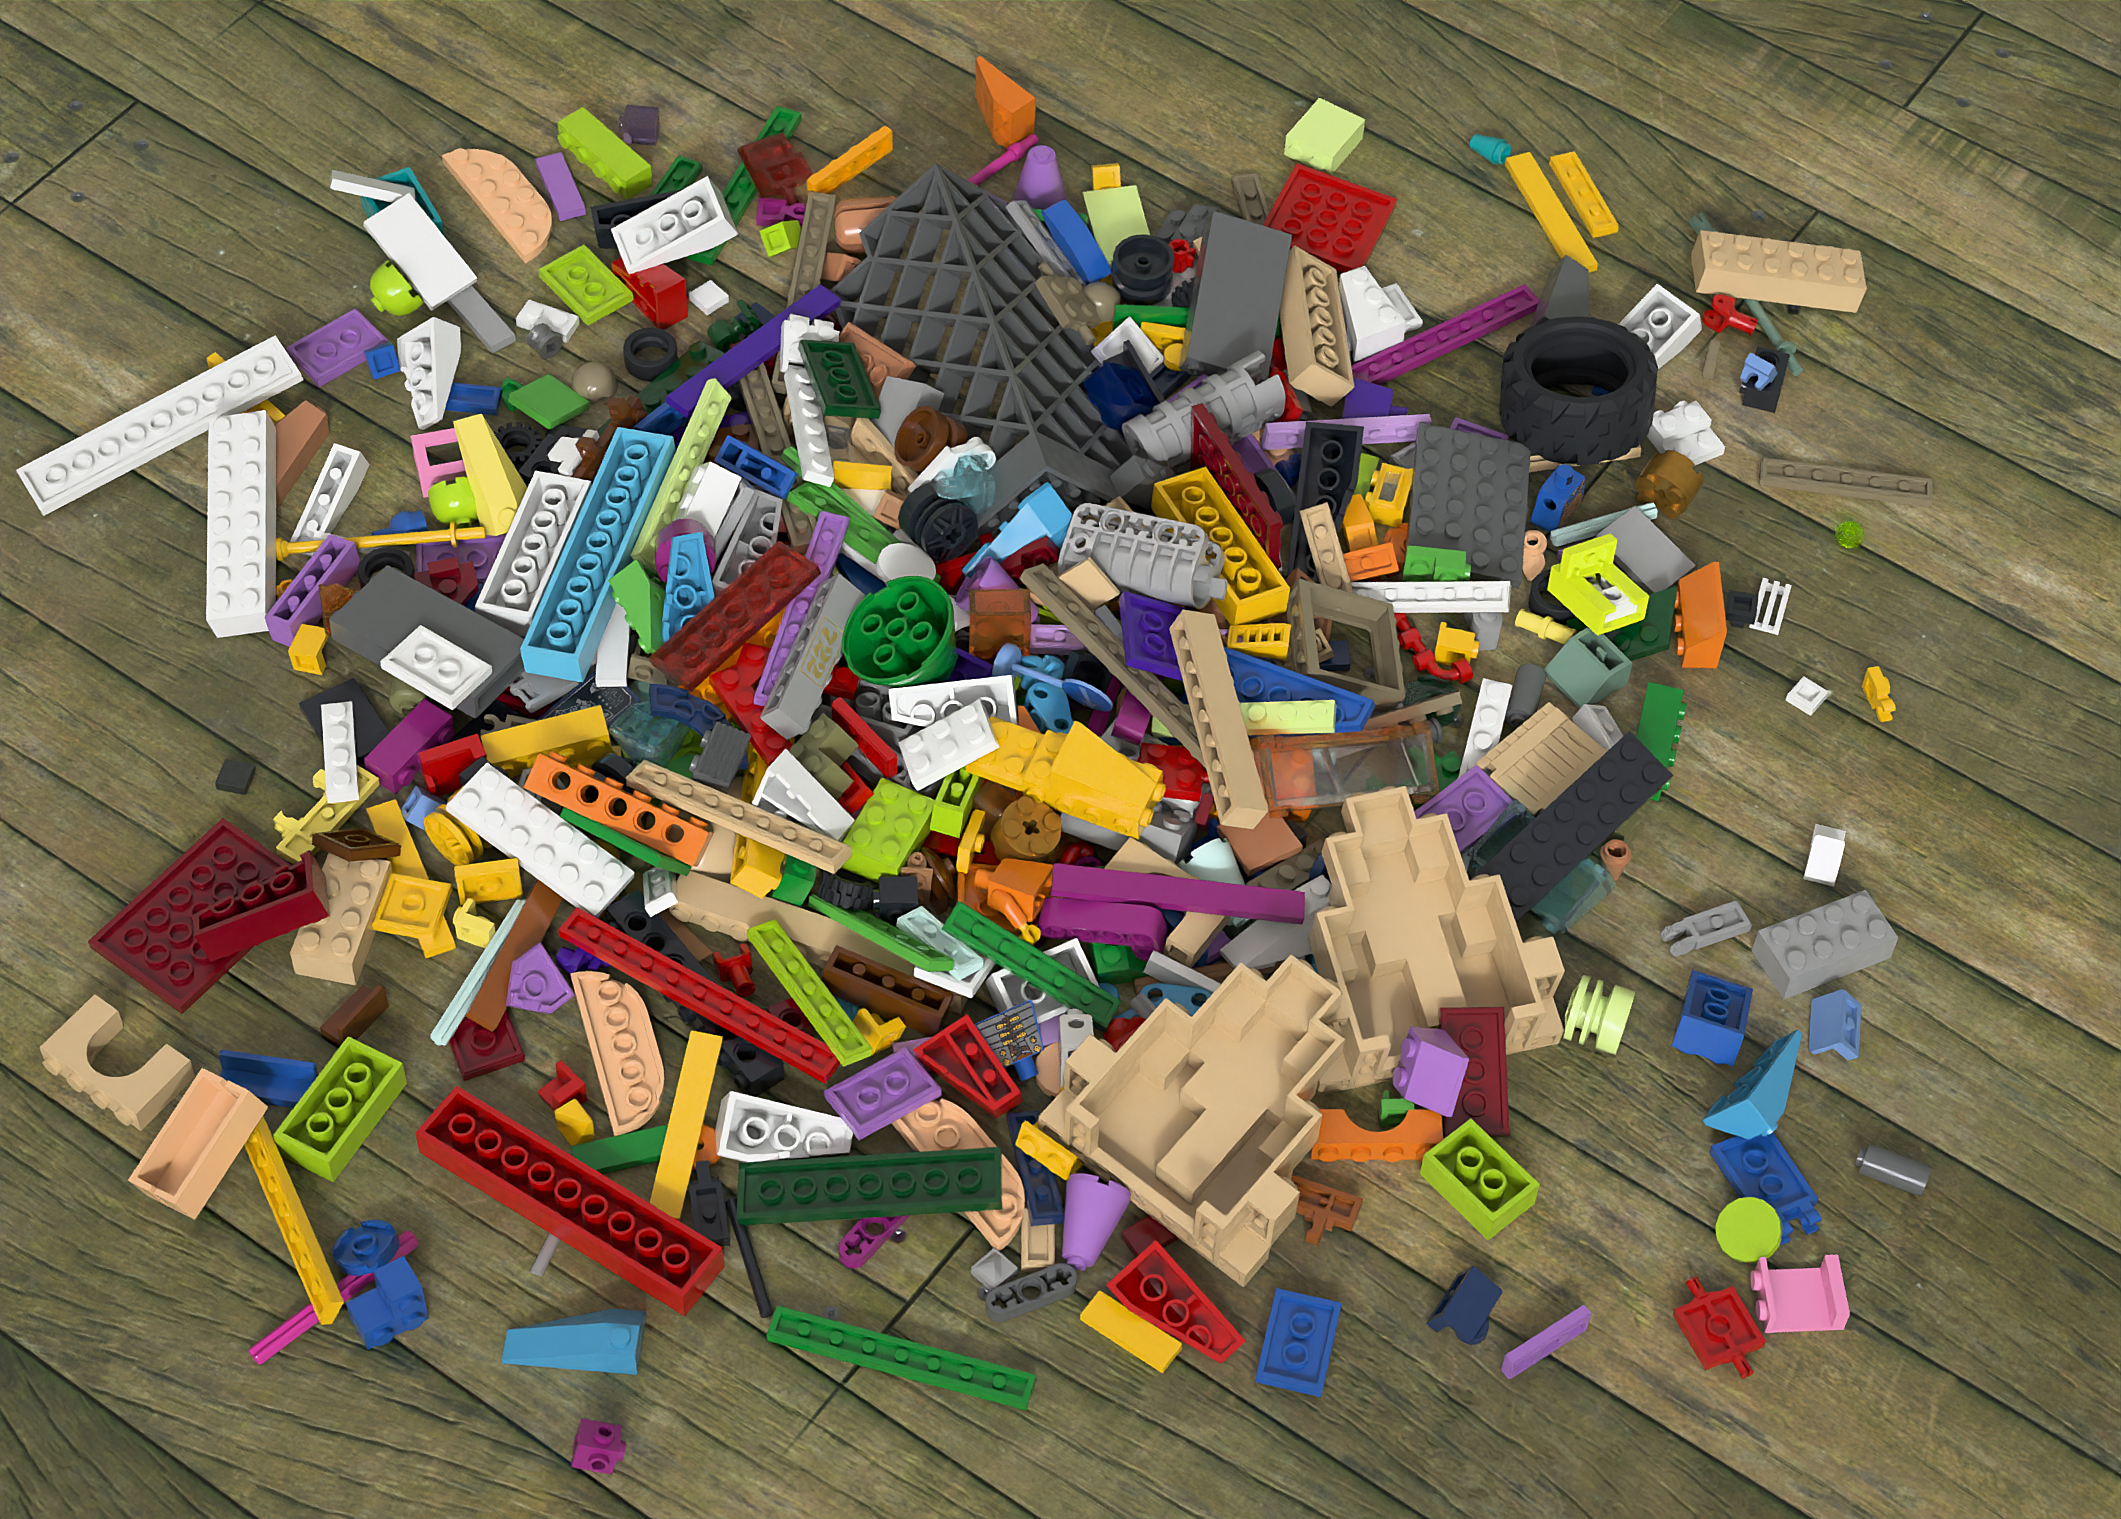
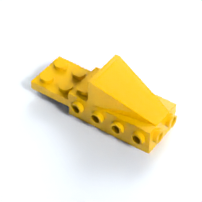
(1074, 775)

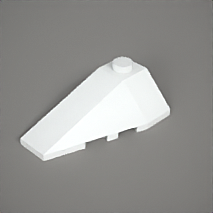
(429, 362)
(1273, 941)
(768, 1131)

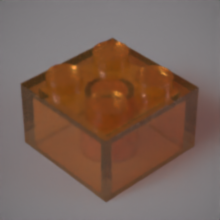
(998, 619)

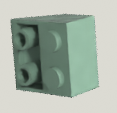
(1589, 668)

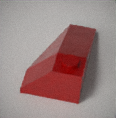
(1167, 1297)

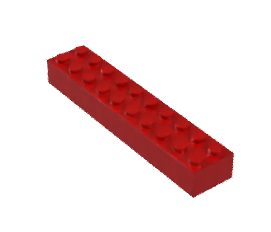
(570, 1200)

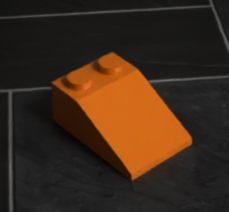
(1004, 105)

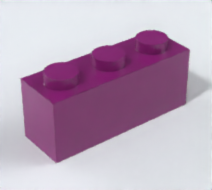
(397, 757)

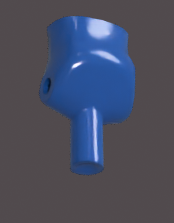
(405, 523)

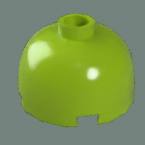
(393, 291)
(453, 503)

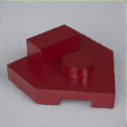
(450, 579)

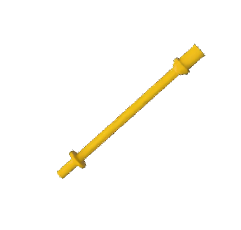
(452, 534)

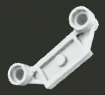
(945, 462)

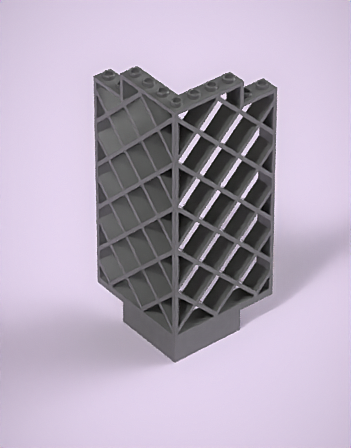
(1022, 347)

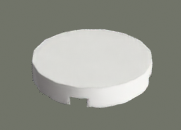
(904, 560)

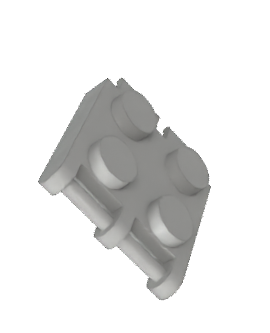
(540, 689)

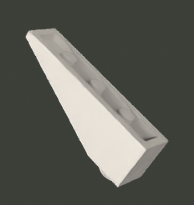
(332, 493)

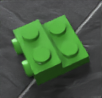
(1435, 565)

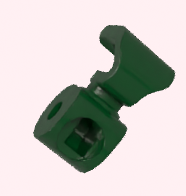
(725, 333)

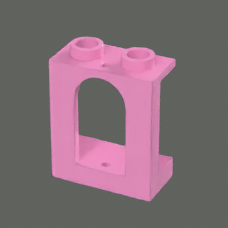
(435, 473)

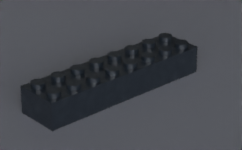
(1576, 823)

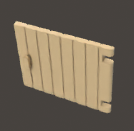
(1541, 758)

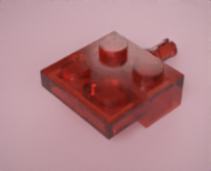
(775, 167)

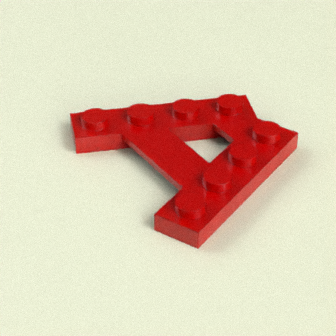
(736, 693)

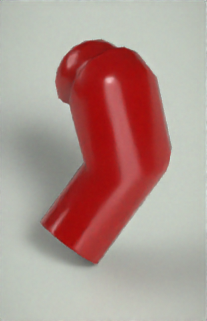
(1075, 851)

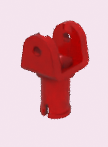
(1726, 315)
(736, 969)

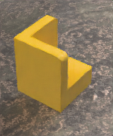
(307, 649)
(876, 1032)

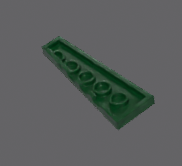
(684, 368)

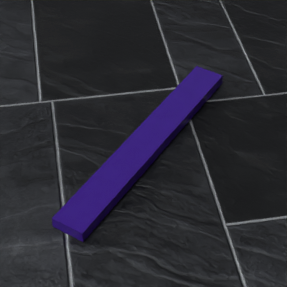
(752, 350)

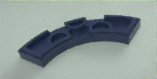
(687, 709)

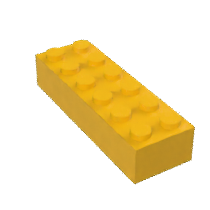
(1253, 582)

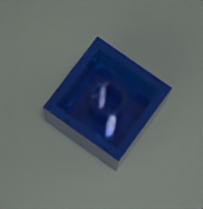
(1119, 394)

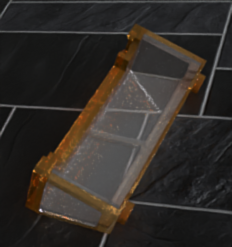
(1332, 766)

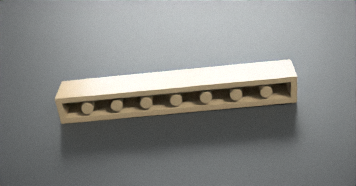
(1218, 720)

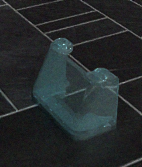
(1569, 899)

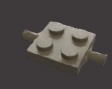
(1068, 302)

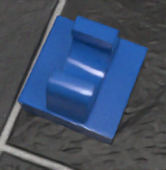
(382, 360)

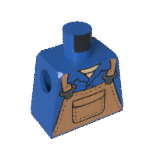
(1561, 489)

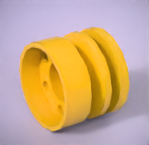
(452, 837)

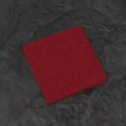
(483, 1051)

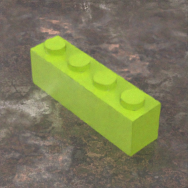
(604, 153)

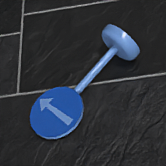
(1009, 663)

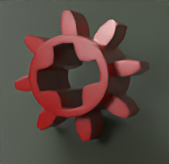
(1183, 255)

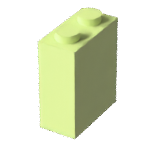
(1324, 137)

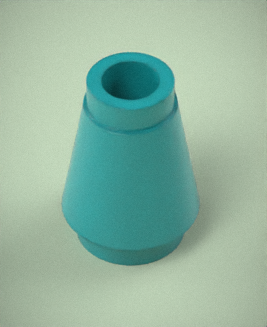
(1491, 148)

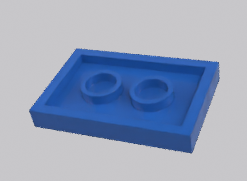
(1298, 1342)

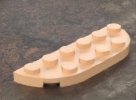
(504, 198)
(621, 1049)
(949, 1127)

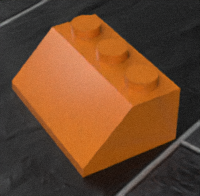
(1700, 618)

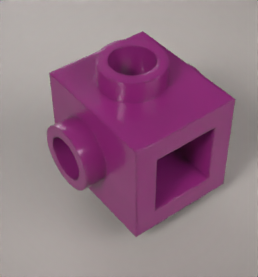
(597, 1446)

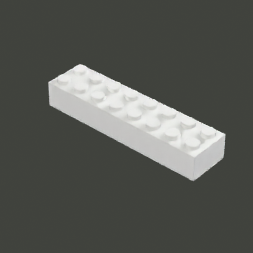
(241, 523)

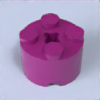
(678, 528)

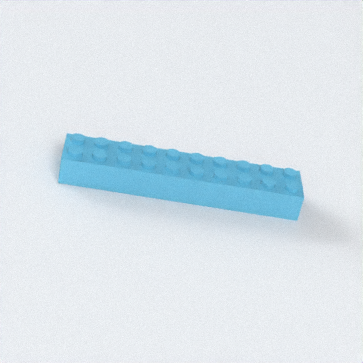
(600, 546)

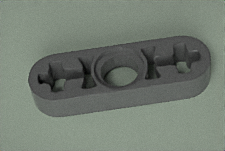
(1036, 1279)

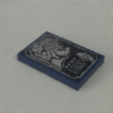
(586, 695)

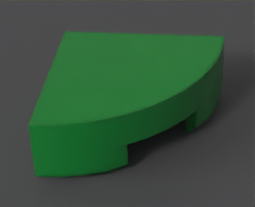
(509, 386)

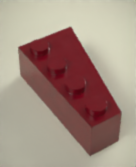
(264, 909)

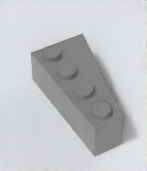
(752, 538)

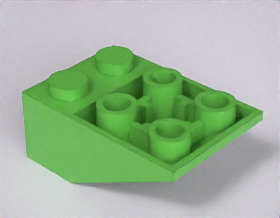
(642, 597)

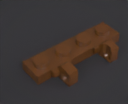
(624, 415)

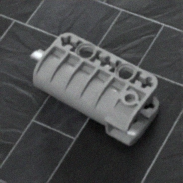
(1146, 559)

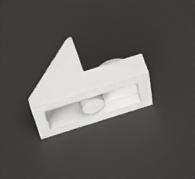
(1824, 855)

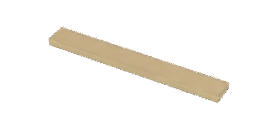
(739, 816)

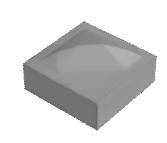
(994, 1269)

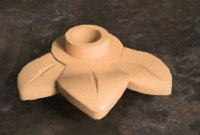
(1533, 555)

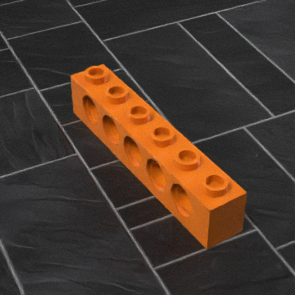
(543, 782)

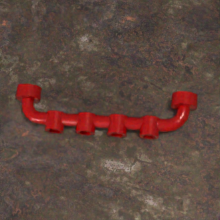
(1424, 657)

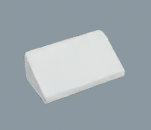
(1598, 724)

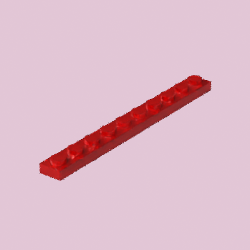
(700, 995)

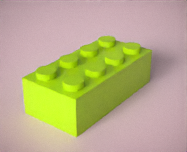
(340, 1109)

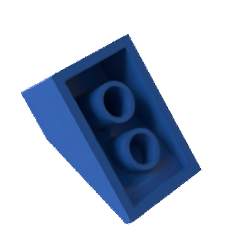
(1712, 1018)

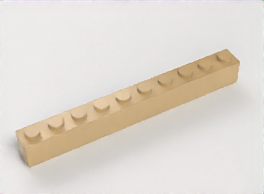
(734, 910)

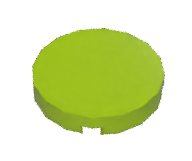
(1749, 1230)

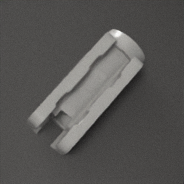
(1231, 397)

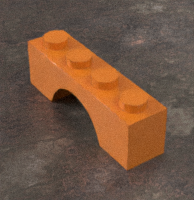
(1346, 1141)

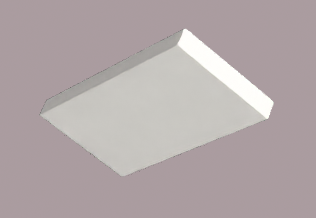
(420, 251)

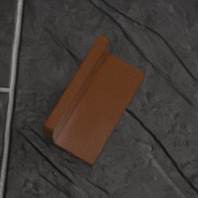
(355, 1014)

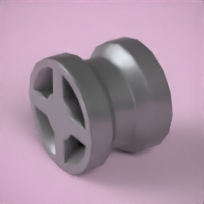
(544, 341)

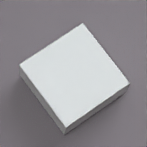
(708, 297)
(1807, 696)

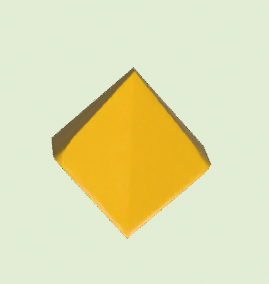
(574, 1123)

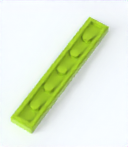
(809, 992)

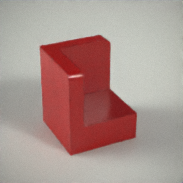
(563, 1088)

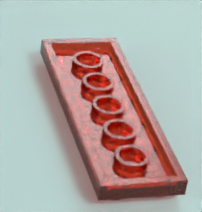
(735, 616)

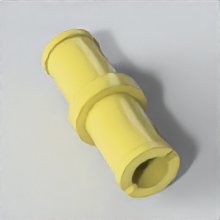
(1544, 627)

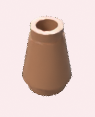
(1615, 857)

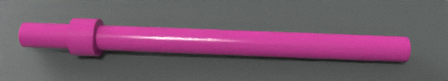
(1012, 153)

